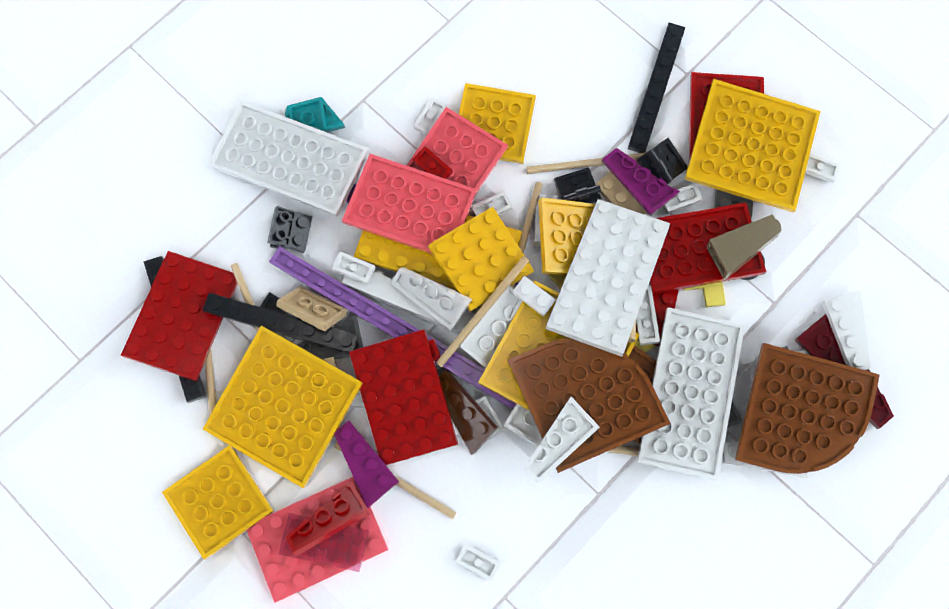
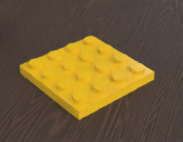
(501, 114)
(561, 232)
(479, 256)
(217, 502)

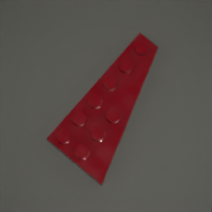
(821, 343)

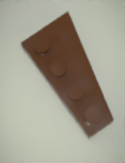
(467, 415)

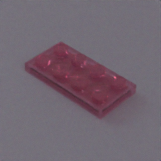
(340, 550)

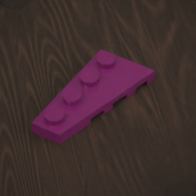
(641, 184)
(367, 468)

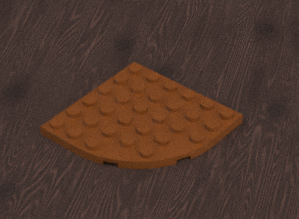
(602, 383)
(804, 411)

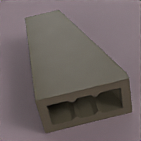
(740, 245)

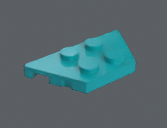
(315, 114)

